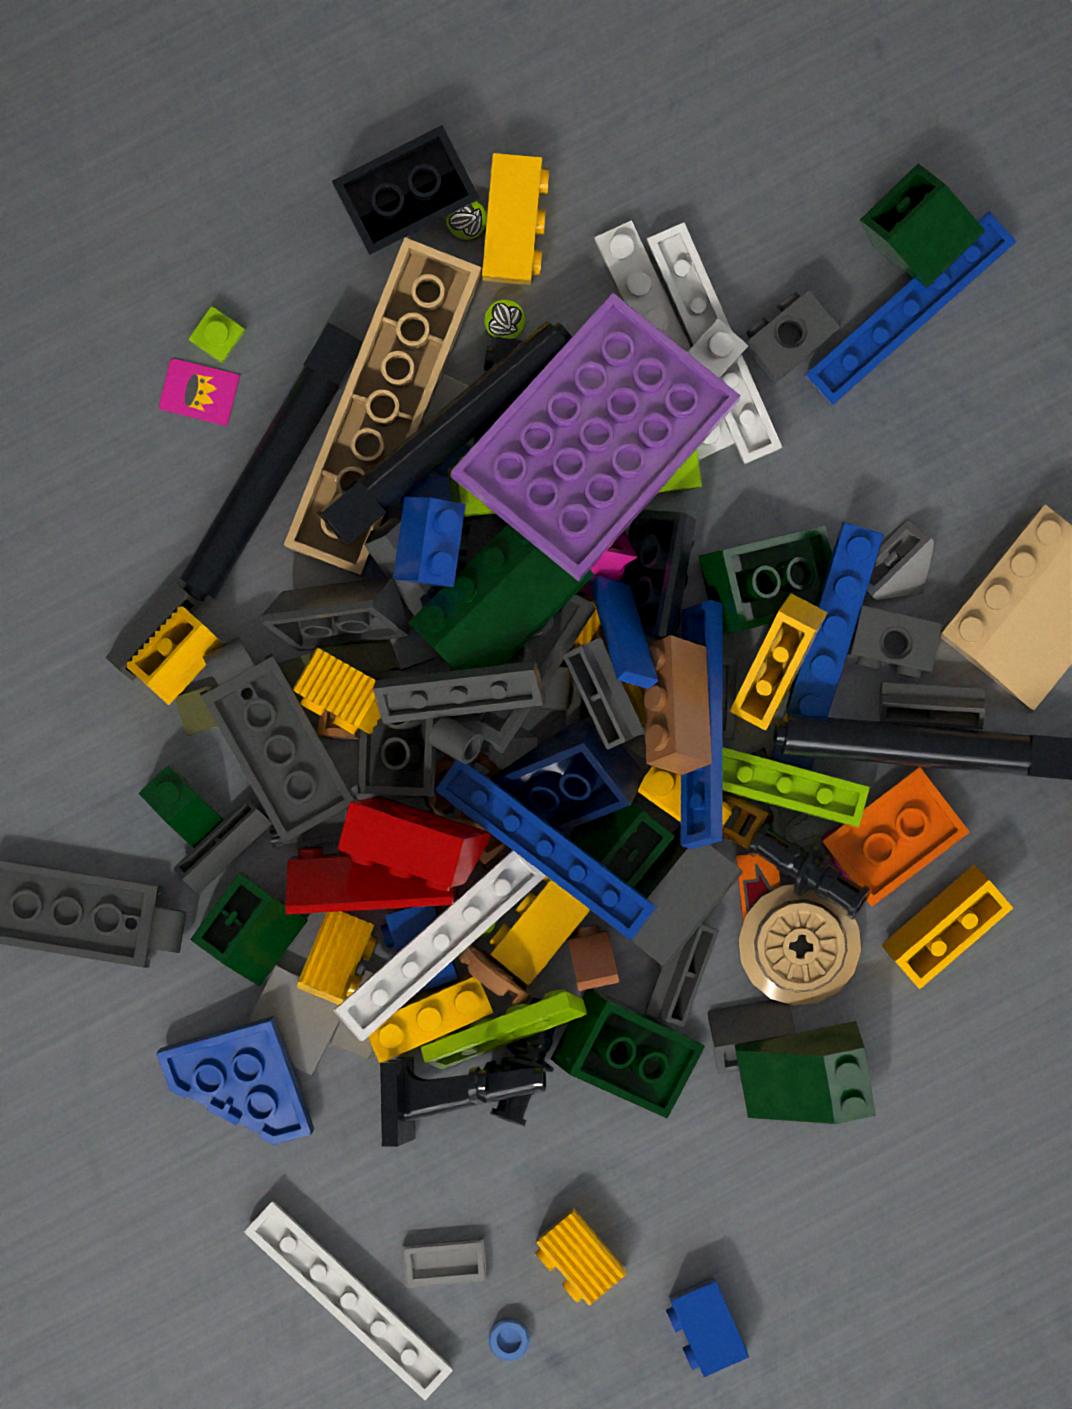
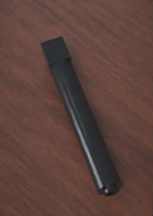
(442, 435)
(271, 462)
(924, 746)

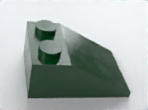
(761, 575)
(627, 1053)
(807, 1076)

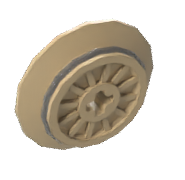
(774, 966)

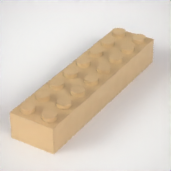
(386, 390)

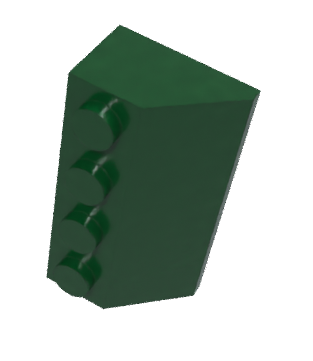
(496, 603)

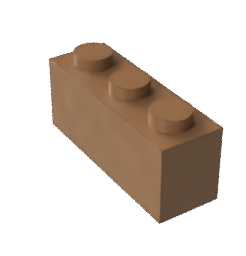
(678, 707)

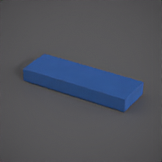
(623, 632)

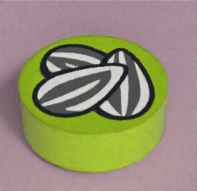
(467, 222)
(504, 319)

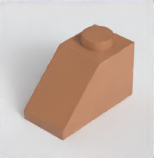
(592, 958)

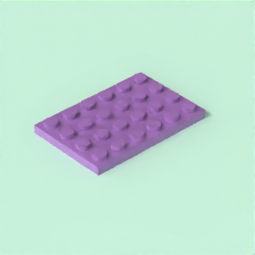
(595, 436)

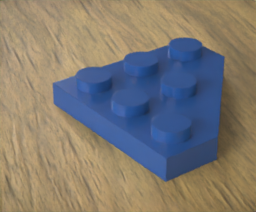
(241, 1078)

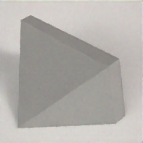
(902, 564)

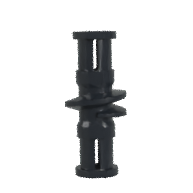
(809, 871)
(529, 1053)

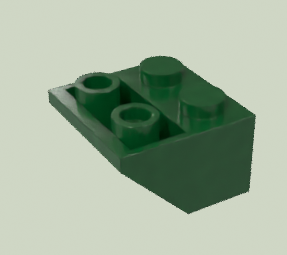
(921, 226)
(623, 841)
(248, 929)

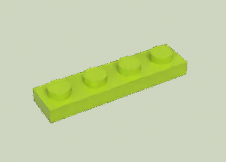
(793, 787)
(491, 1033)

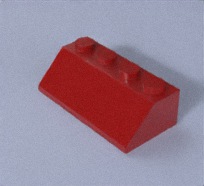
(337, 884)

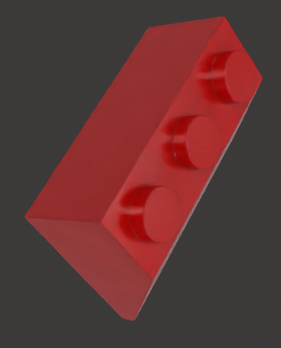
(411, 842)

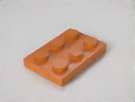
(896, 836)

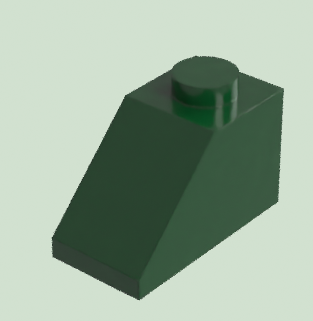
(181, 806)

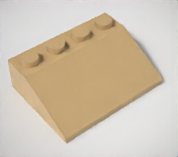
(1021, 612)

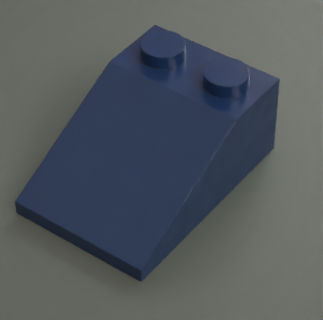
(573, 777)

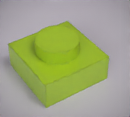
(217, 335)

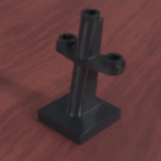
(411, 1098)

